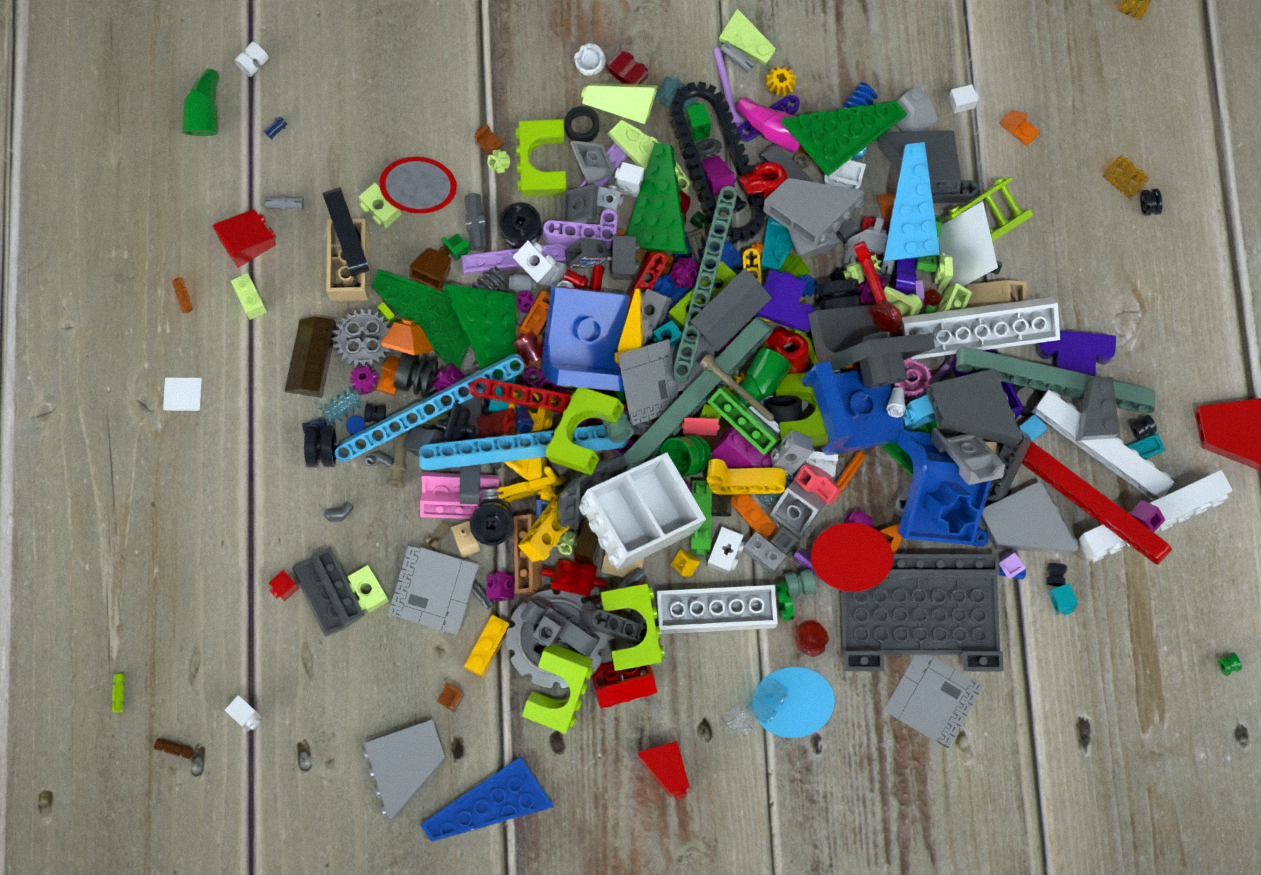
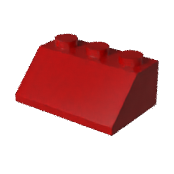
(622, 685)

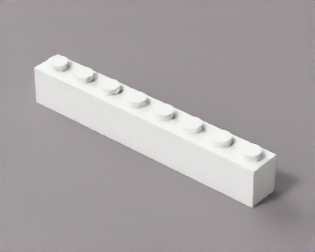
(1109, 452)

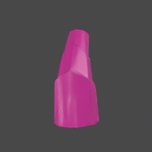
(768, 123)

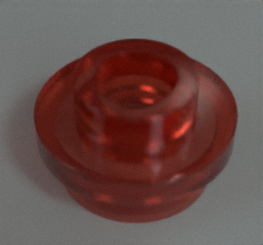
(932, 297)

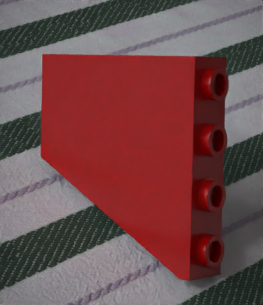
(1232, 430)

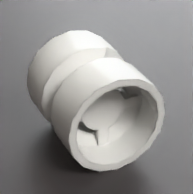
(249, 61)

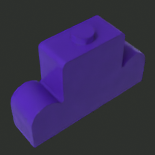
(784, 305)
(1079, 351)

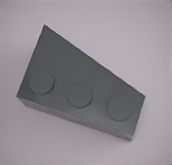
(1099, 411)

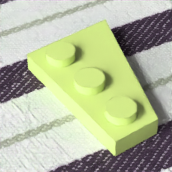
(746, 37)
(633, 142)
(944, 271)

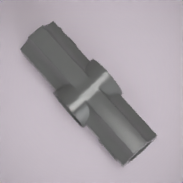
(475, 222)

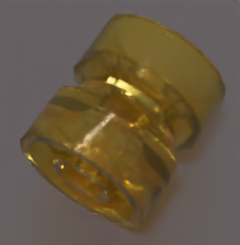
(1135, 7)

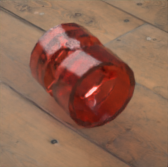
(529, 347)

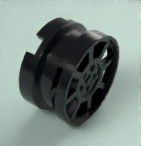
(1151, 202)

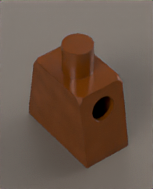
(432, 268)

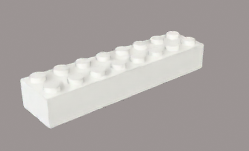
(987, 326)
(1175, 507)

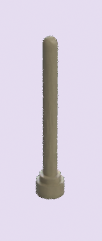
(709, 363)

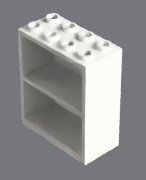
(641, 511)

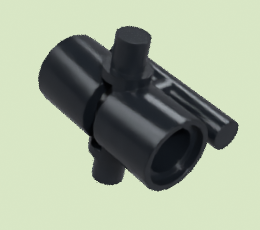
(457, 425)

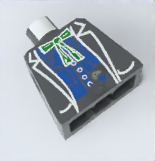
(587, 253)

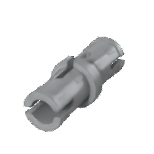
(737, 56)
(284, 202)

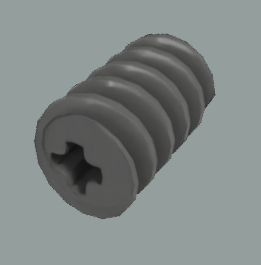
(491, 281)

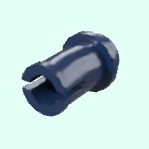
(275, 127)
(320, 423)

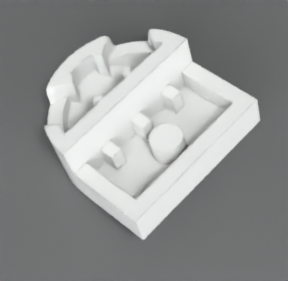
(847, 176)

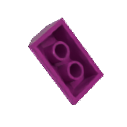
(739, 452)

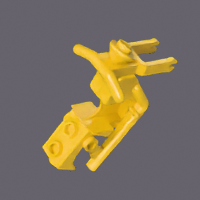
(535, 470)

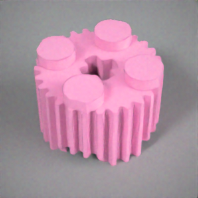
(921, 379)

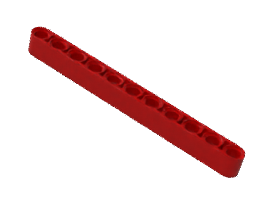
(525, 396)
(1095, 504)

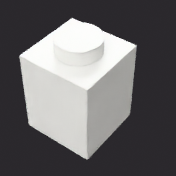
(963, 98)

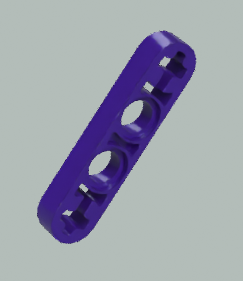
(777, 106)

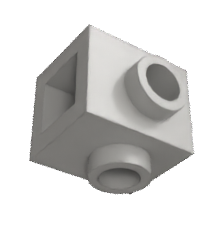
(611, 190)

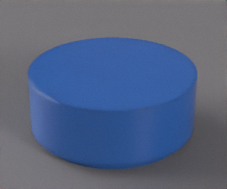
(355, 424)

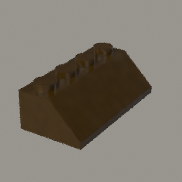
(311, 357)

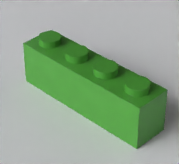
(744, 420)

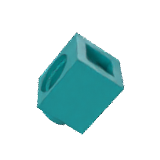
(668, 329)
(1063, 599)

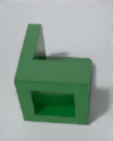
(456, 246)

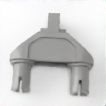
(876, 242)

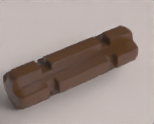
(173, 748)

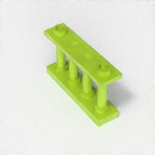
(1004, 224)

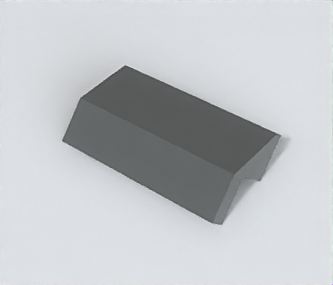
(731, 309)
(328, 592)

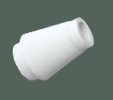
(896, 404)

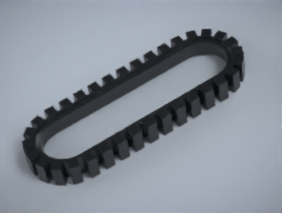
(694, 162)

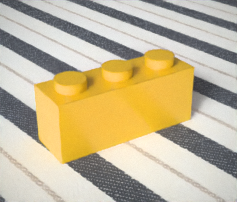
(487, 647)

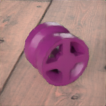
(523, 298)

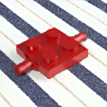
(574, 577)

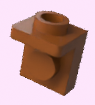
(487, 140)

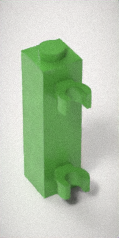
(702, 537)

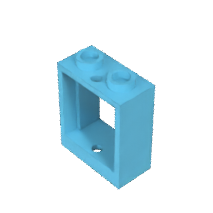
(918, 413)

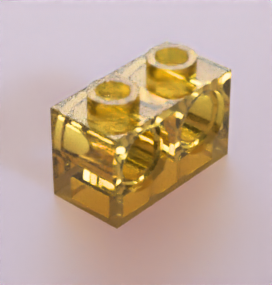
(1122, 180)

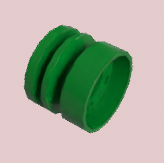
(688, 453)

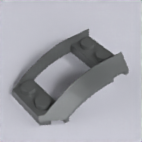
(569, 499)

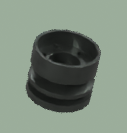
(418, 374)

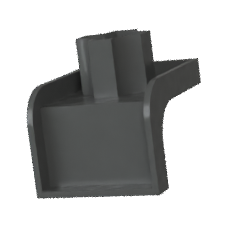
(852, 337)

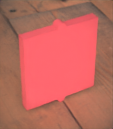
(700, 426)

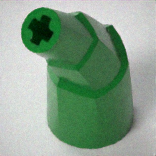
(200, 106)
(764, 375)

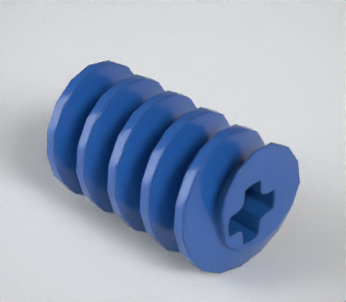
(861, 96)

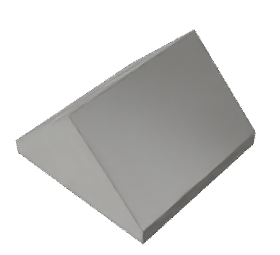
(592, 160)

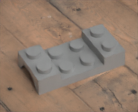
(971, 454)

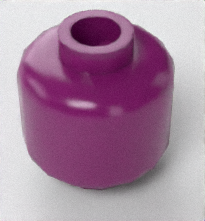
(859, 517)

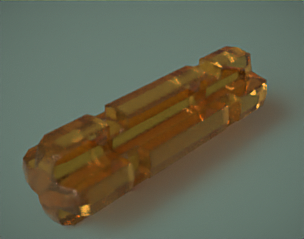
(182, 295)

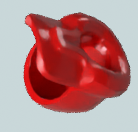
(764, 179)
(799, 357)

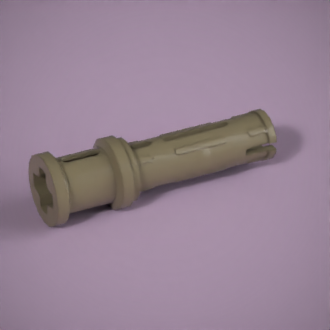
(398, 466)

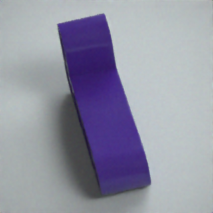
(905, 276)

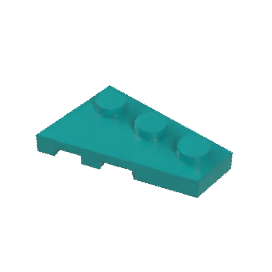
(776, 245)

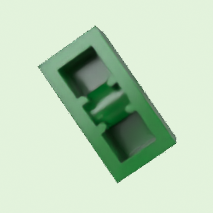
(698, 121)

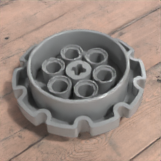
(522, 642)

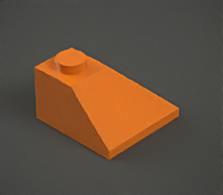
(407, 338)

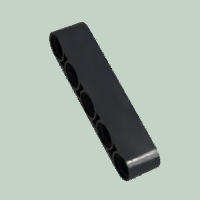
(346, 231)

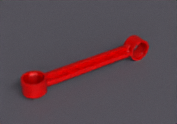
(865, 259)

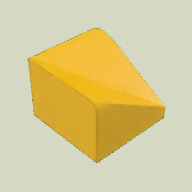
(685, 563)

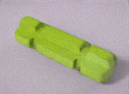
(118, 693)

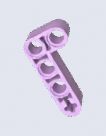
(580, 229)

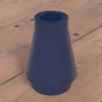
(523, 420)

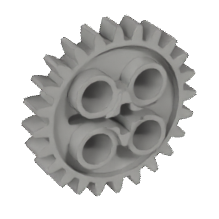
(363, 322)

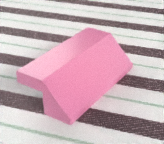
(441, 495)

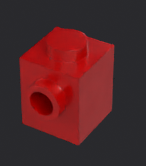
(282, 586)

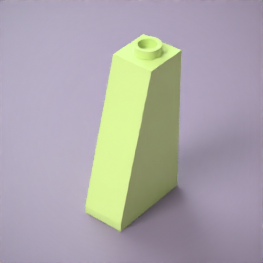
(625, 100)

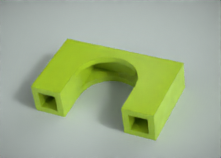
(531, 135)
(583, 405)
(811, 426)
(648, 650)
(574, 670)

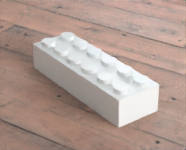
(717, 609)

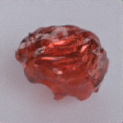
(886, 316)
(811, 638)

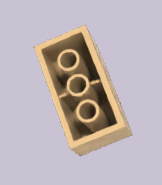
(339, 281)

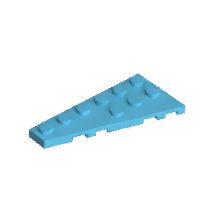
(912, 218)

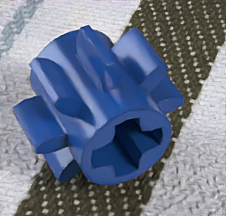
(810, 283)
(665, 285)

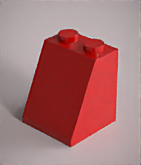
(245, 236)
(666, 768)

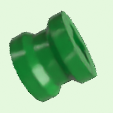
(1229, 664)

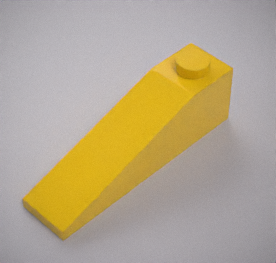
(633, 329)

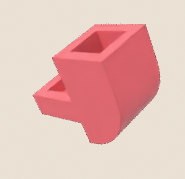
(818, 481)

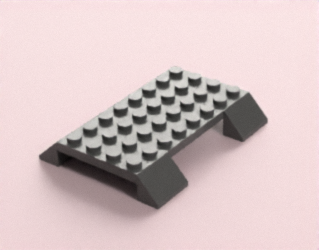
(926, 609)

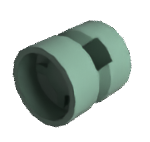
(620, 431)
(800, 583)

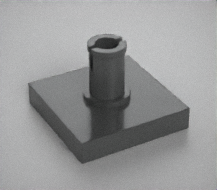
(580, 204)

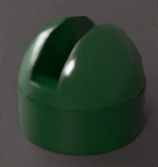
(698, 220)

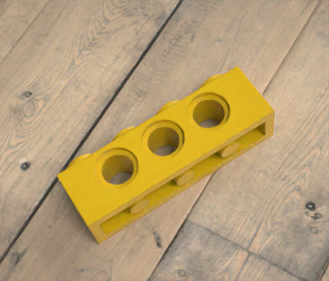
(543, 533)

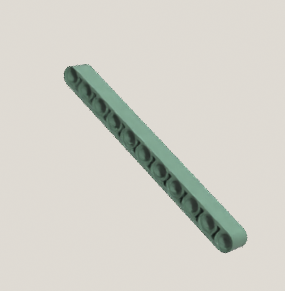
(708, 275)
(1050, 378)
(697, 394)

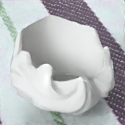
(590, 59)

